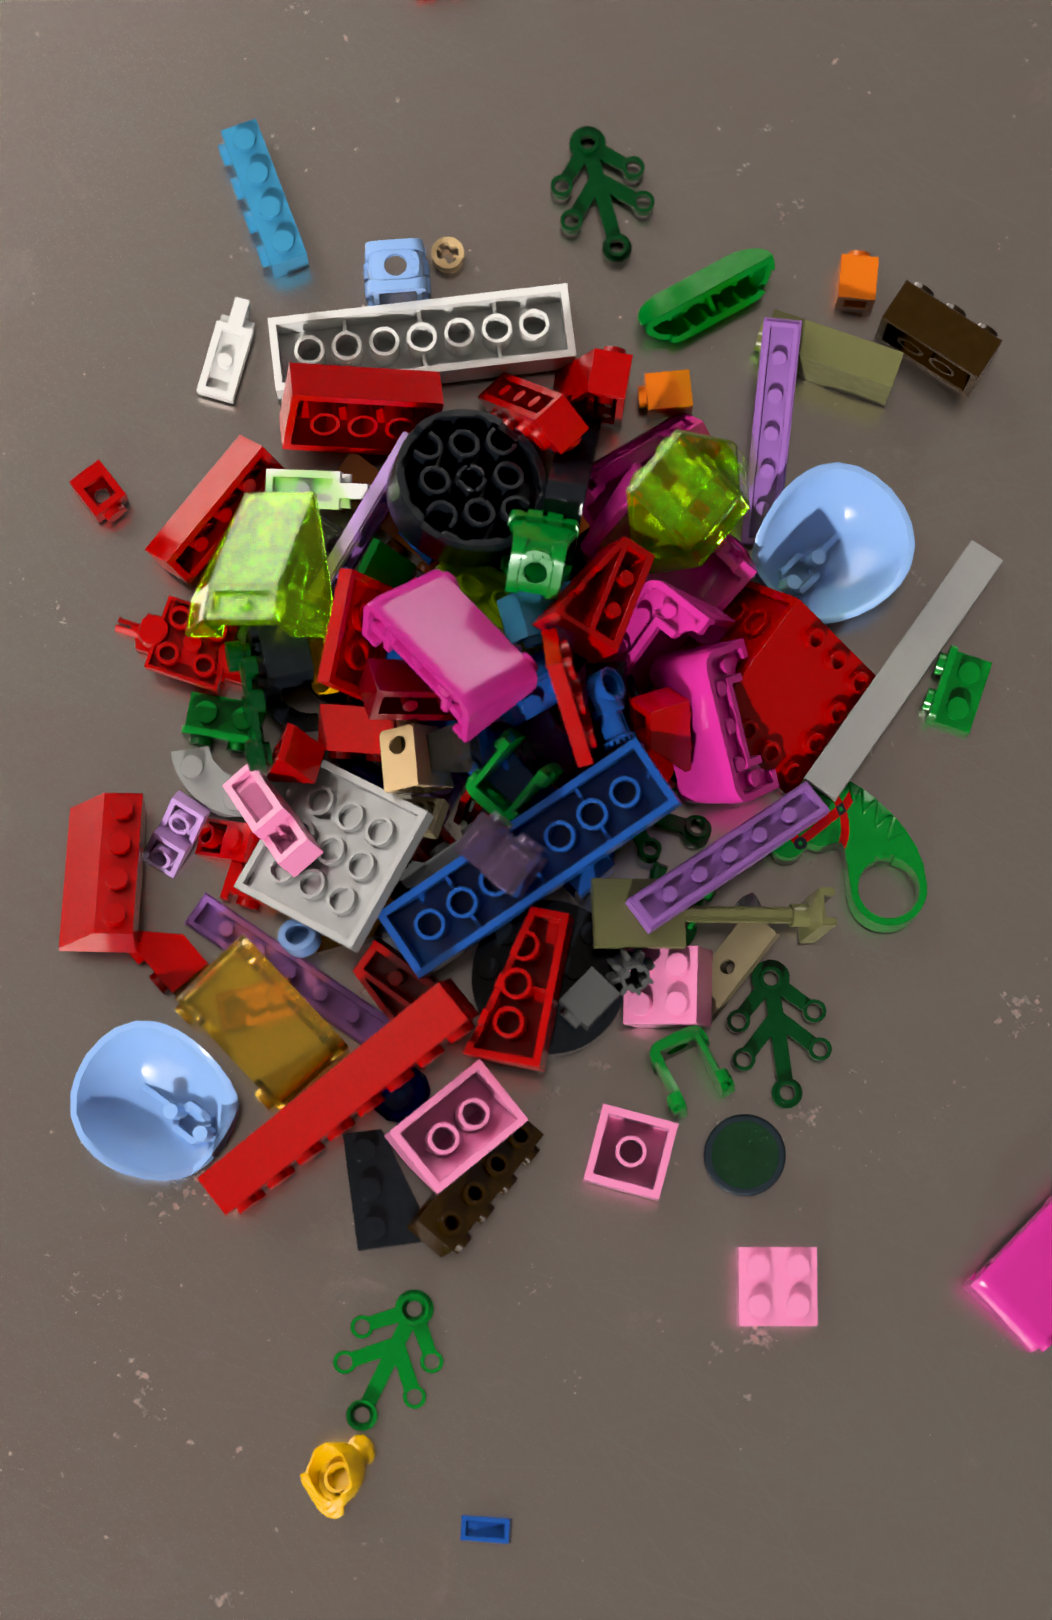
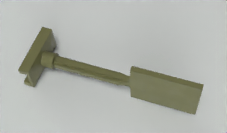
(618, 928)

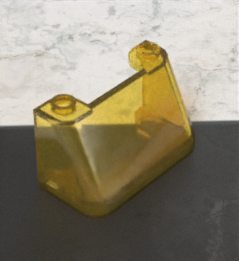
(260, 1022)

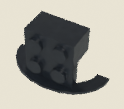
(282, 664)

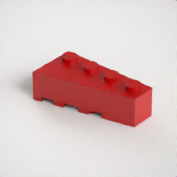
(524, 1003)

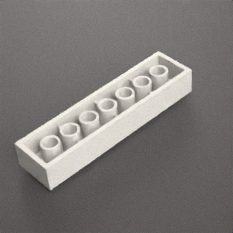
(449, 335)

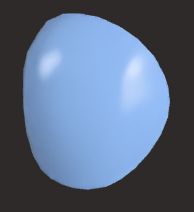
(835, 541)
(152, 1102)

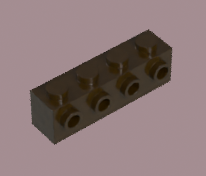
(449, 1215)

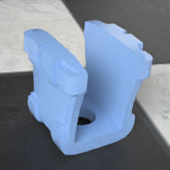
(414, 278)

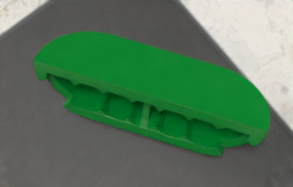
(707, 295)

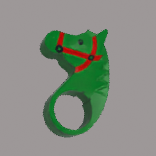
(863, 836)

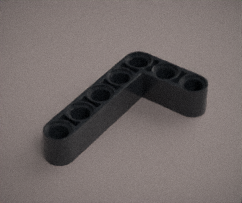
(570, 480)

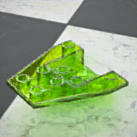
(687, 499)
(267, 570)

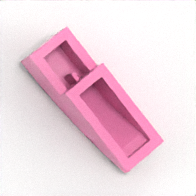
(273, 820)

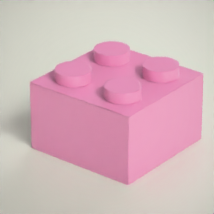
(679, 991)
(630, 1152)
(776, 1286)

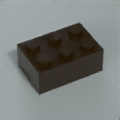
(938, 337)

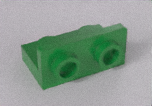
(957, 690)
(217, 721)

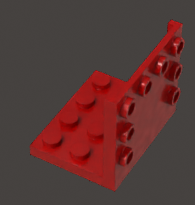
(794, 681)

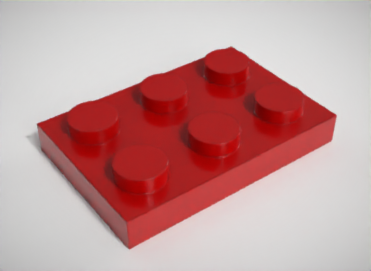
(345, 646)
(569, 696)

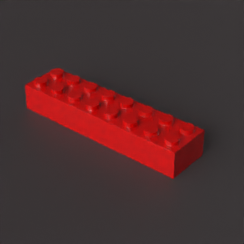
(333, 1100)

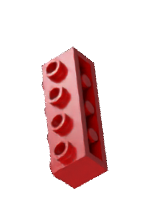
(534, 411)
(200, 522)

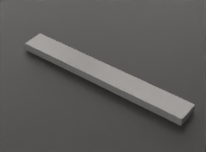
(903, 671)

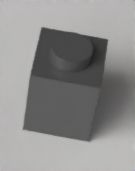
(587, 999)

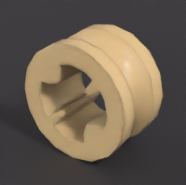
(453, 246)

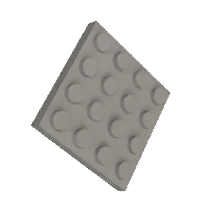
(365, 848)

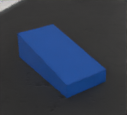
(486, 1529)

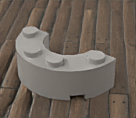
(205, 780)

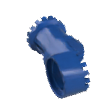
(609, 707)

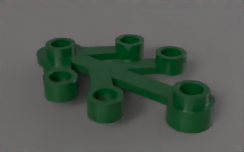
(600, 188)
(253, 702)
(777, 1026)

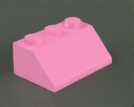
(456, 1127)

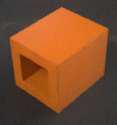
(856, 281)
(666, 394)

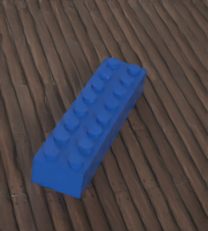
(576, 828)

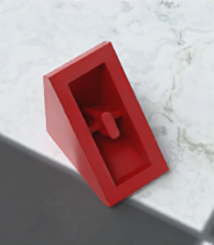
(295, 757)

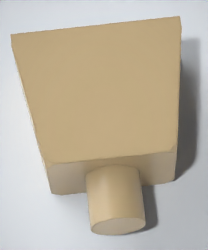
(407, 760)

